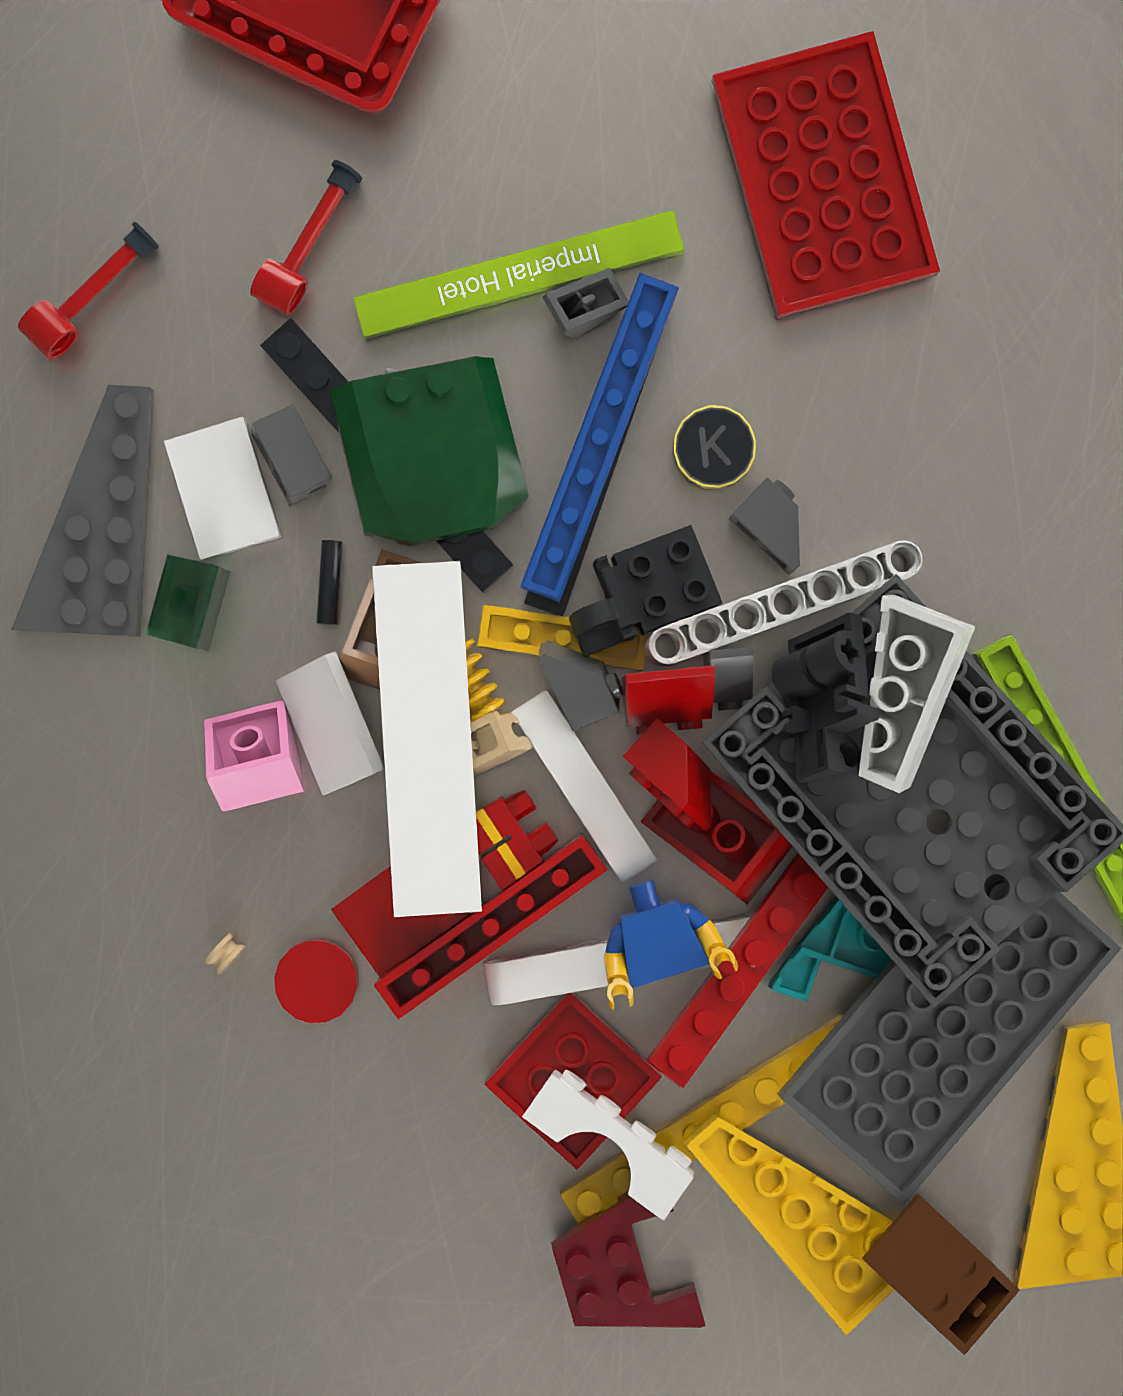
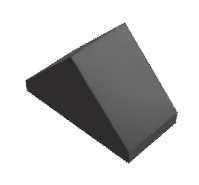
(586, 303)

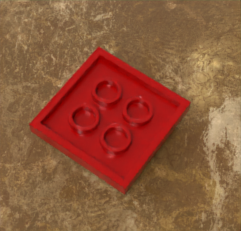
(584, 1044)

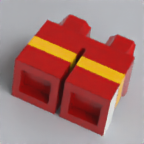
(519, 852)

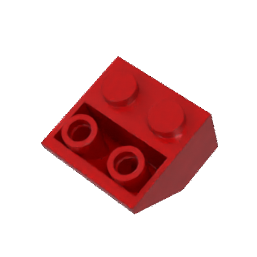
(672, 774)

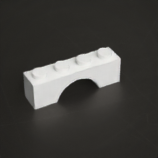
(656, 1174)

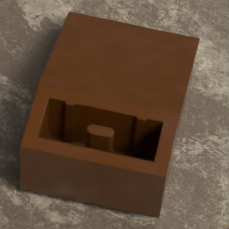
(941, 1274)

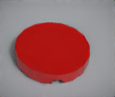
(316, 981)

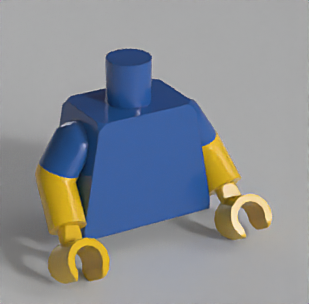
(659, 943)

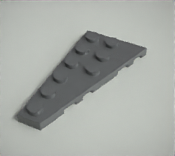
(96, 548)

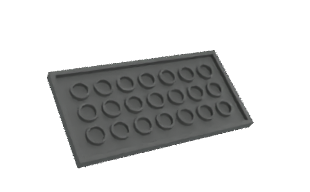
(910, 1078)

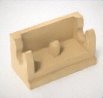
(495, 741)

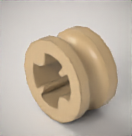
(224, 954)

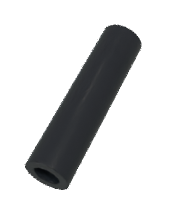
(329, 582)

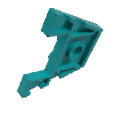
(833, 939)

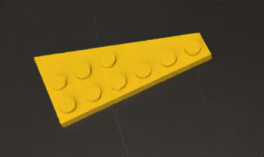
(1078, 1174)
(802, 1218)

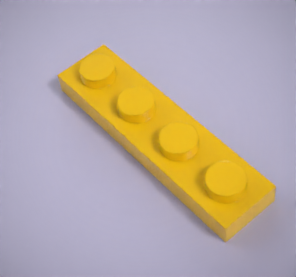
(525, 631)

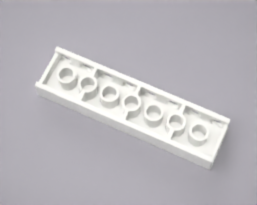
(427, 738)

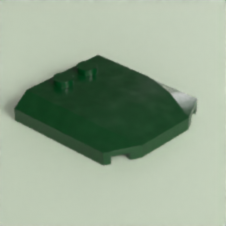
(430, 451)

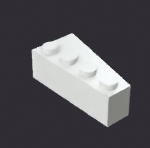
(910, 684)

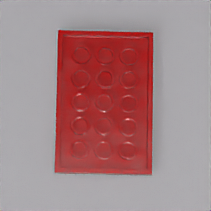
(825, 174)

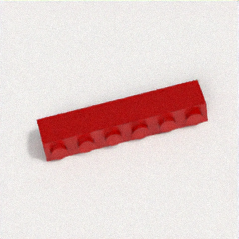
(487, 930)

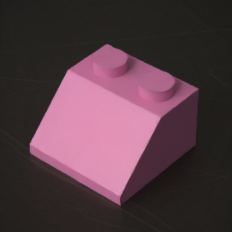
(252, 756)

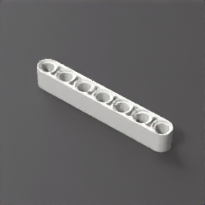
(799, 591)
(567, 967)

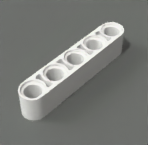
(584, 786)

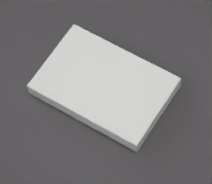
(222, 489)
(329, 723)

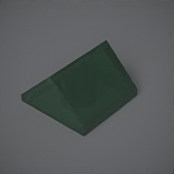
(188, 602)

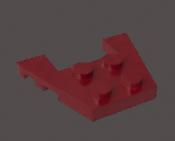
(607, 1277)

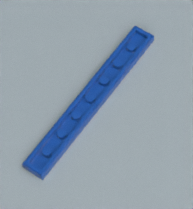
(599, 437)

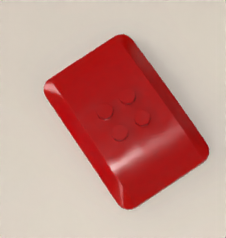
(333, 46)

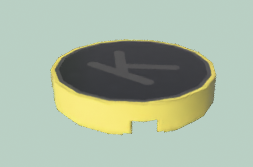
(714, 447)

